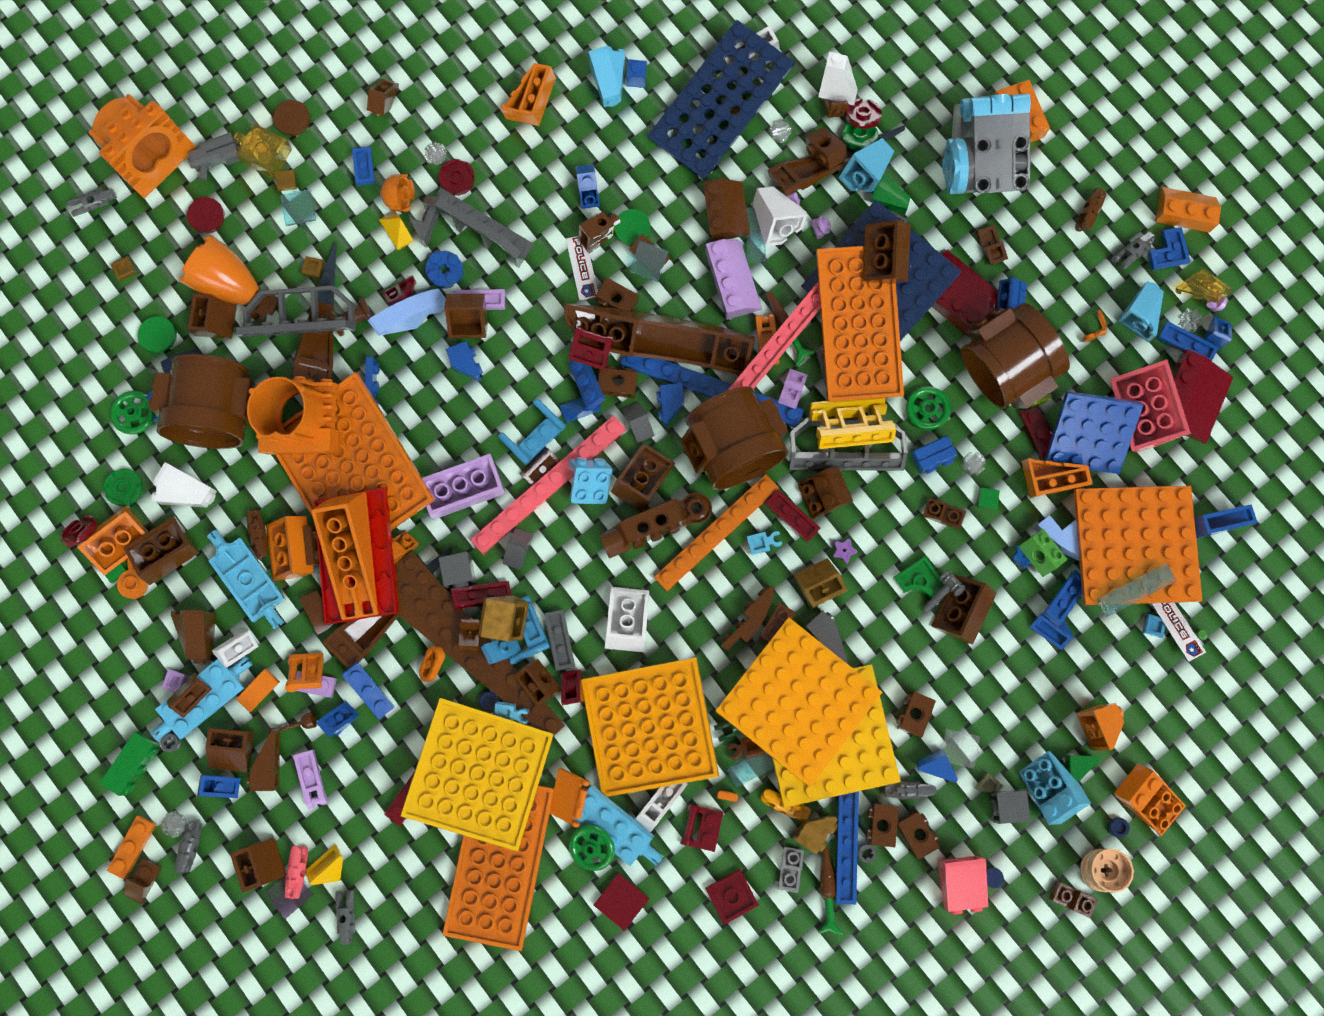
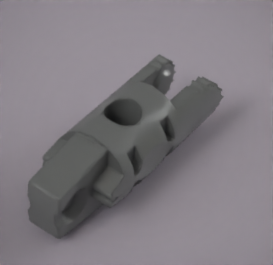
(100, 197)
(1134, 250)
(909, 790)
(188, 847)
(346, 925)

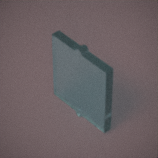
(298, 207)
(649, 261)

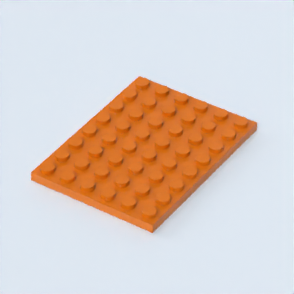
(365, 460)

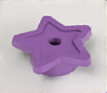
(844, 555)

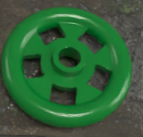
(940, 398)
(126, 427)
(603, 839)

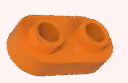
(431, 663)

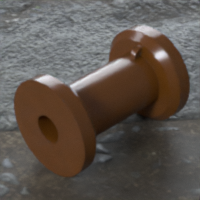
(362, 313)

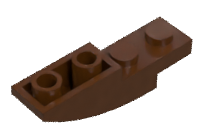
(755, 614)

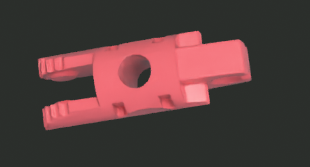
(296, 872)

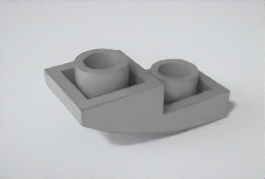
(790, 870)

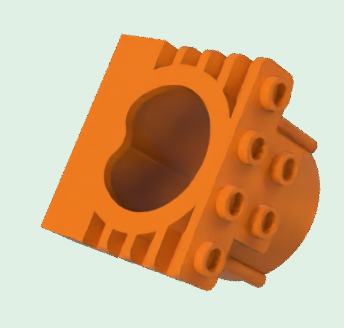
(139, 142)
(317, 427)

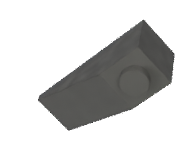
(827, 633)

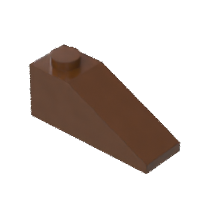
(266, 768)

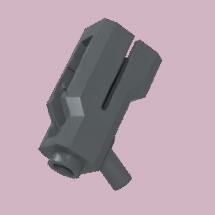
(212, 153)

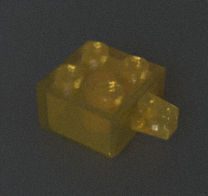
(262, 150)

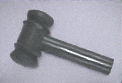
(951, 583)

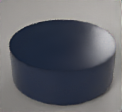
(488, 700)
(1118, 827)
(994, 877)

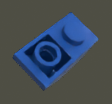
(587, 186)
(463, 362)
(671, 400)

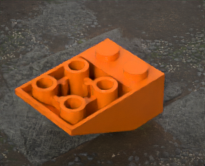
(1149, 798)

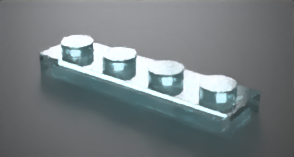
(1136, 589)

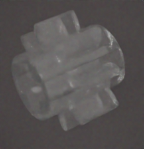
(780, 131)
(435, 153)
(1190, 319)
(973, 463)
(173, 824)

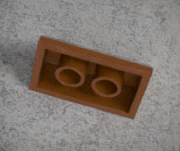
(726, 209)
(886, 252)
(161, 550)
(964, 614)

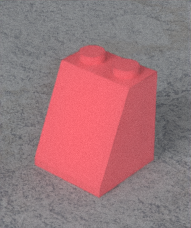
(963, 884)

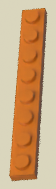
(716, 533)

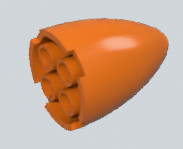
(220, 273)

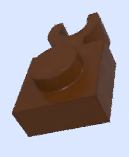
(266, 306)
(746, 748)

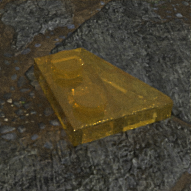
(1204, 286)

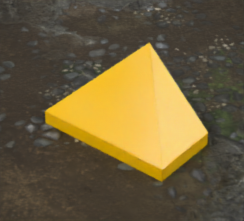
(396, 230)
(326, 868)

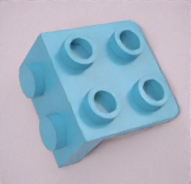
(590, 480)

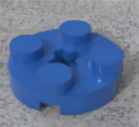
(441, 259)

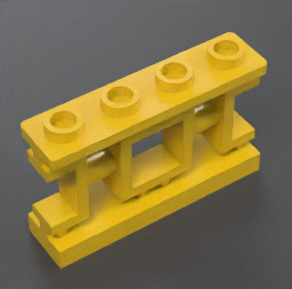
(852, 433)

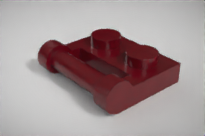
(590, 354)
(708, 829)

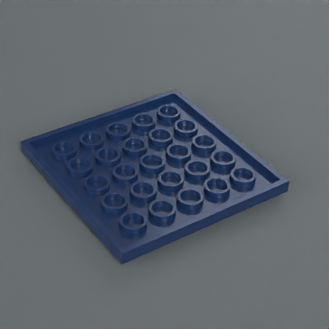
(928, 271)

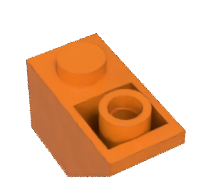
(403, 545)

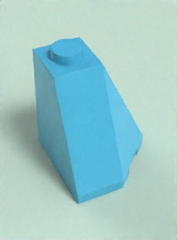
(608, 73)
(867, 166)
(1144, 312)

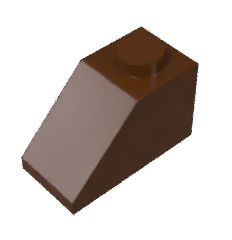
(381, 97)

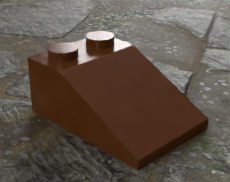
(642, 477)

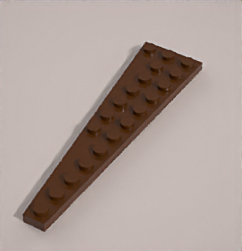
(431, 612)

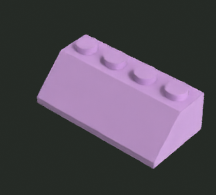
(732, 278)
(463, 486)

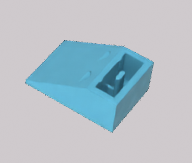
(1054, 789)

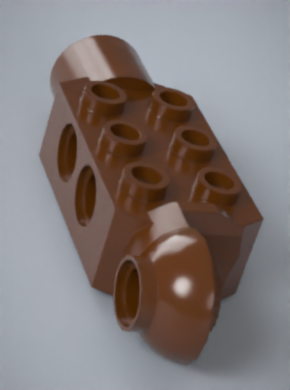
(674, 513)

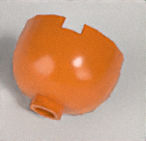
(397, 192)

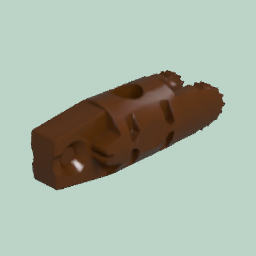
(1091, 210)
(257, 533)

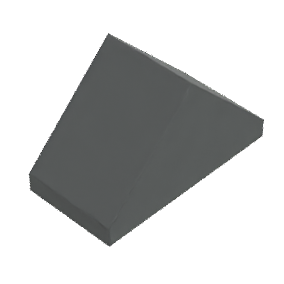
(638, 422)
(517, 548)

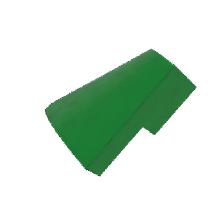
(891, 195)

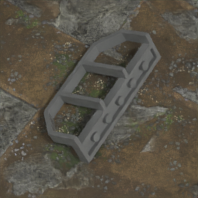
(488, 228)
(302, 326)
(846, 461)

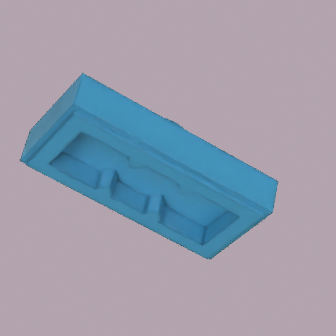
(500, 650)

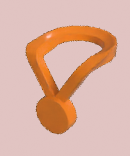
(1101, 332)

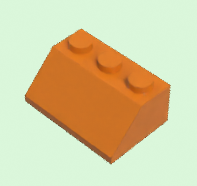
(1188, 210)
(108, 541)
(288, 548)
(1102, 725)

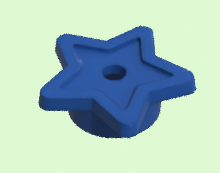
(1018, 558)

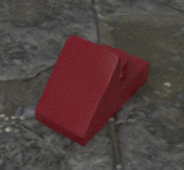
(572, 687)

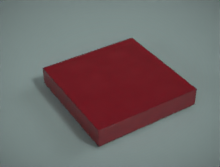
(731, 896)
(621, 901)

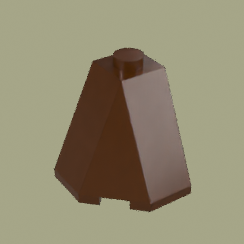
(195, 633)

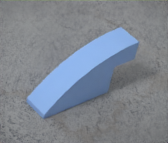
(408, 313)
(1065, 539)

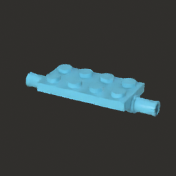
(246, 579)
(224, 686)
(627, 834)

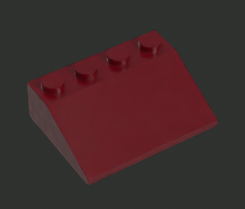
(967, 297)
(1201, 392)

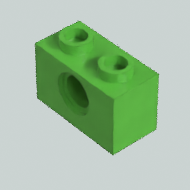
(1043, 552)

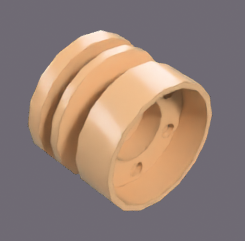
(1118, 870)

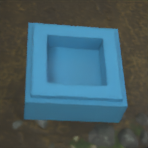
(1153, 626)

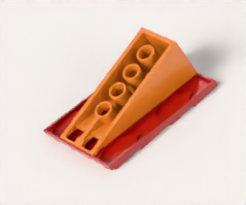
(356, 556)

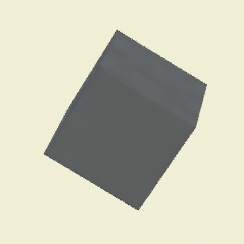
(457, 570)
(1009, 806)

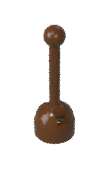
(307, 721)

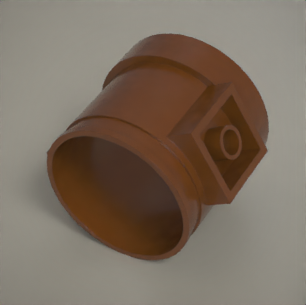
(1014, 356)
(202, 401)
(734, 437)

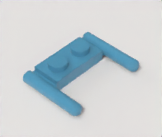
(539, 438)
(533, 635)

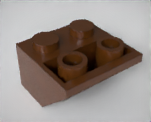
(211, 317)
(825, 492)
(229, 749)
(258, 864)

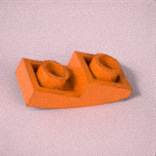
(257, 690)

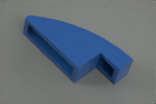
(1224, 521)

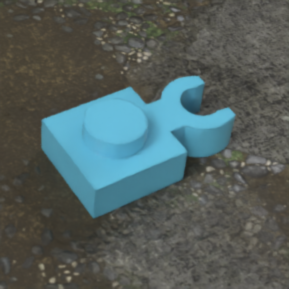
(760, 543)
(509, 712)

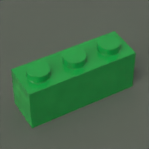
(130, 764)

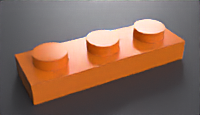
(131, 847)

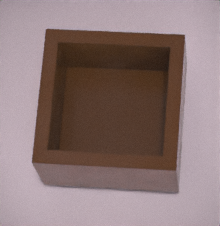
(466, 315)

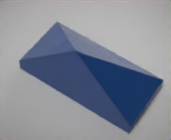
(577, 409)
(1057, 635)

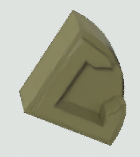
(988, 784)

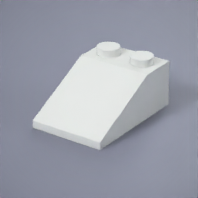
(627, 619)

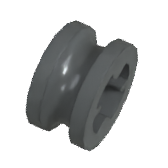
(165, 747)
(866, 847)

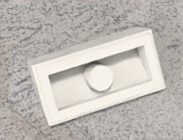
(235, 648)

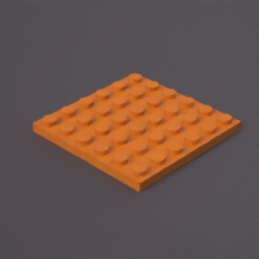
(1132, 533)

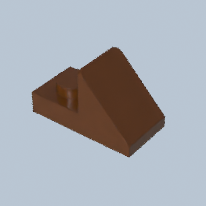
(142, 881)

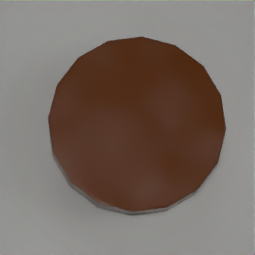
(292, 118)

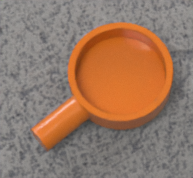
(130, 584)

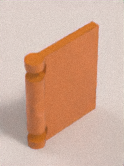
(569, 797)

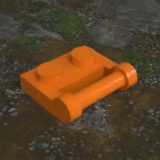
(311, 671)

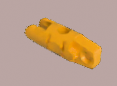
(774, 800)

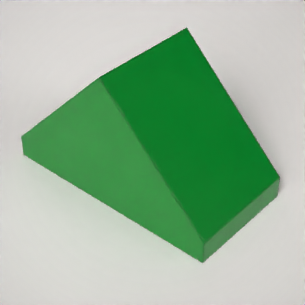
(1080, 765)

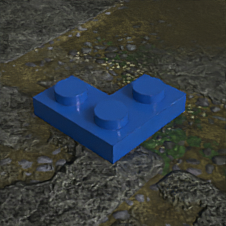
(1173, 254)

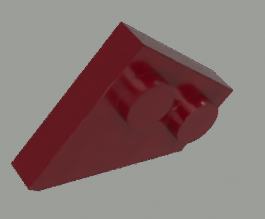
(399, 291)

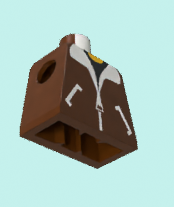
(597, 230)

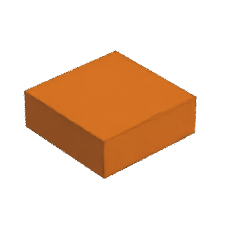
(727, 795)

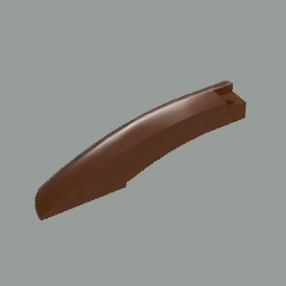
(664, 337)

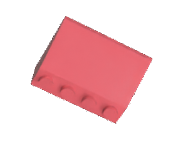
(1162, 411)

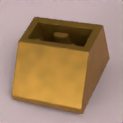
(820, 583)
(503, 618)
(814, 832)

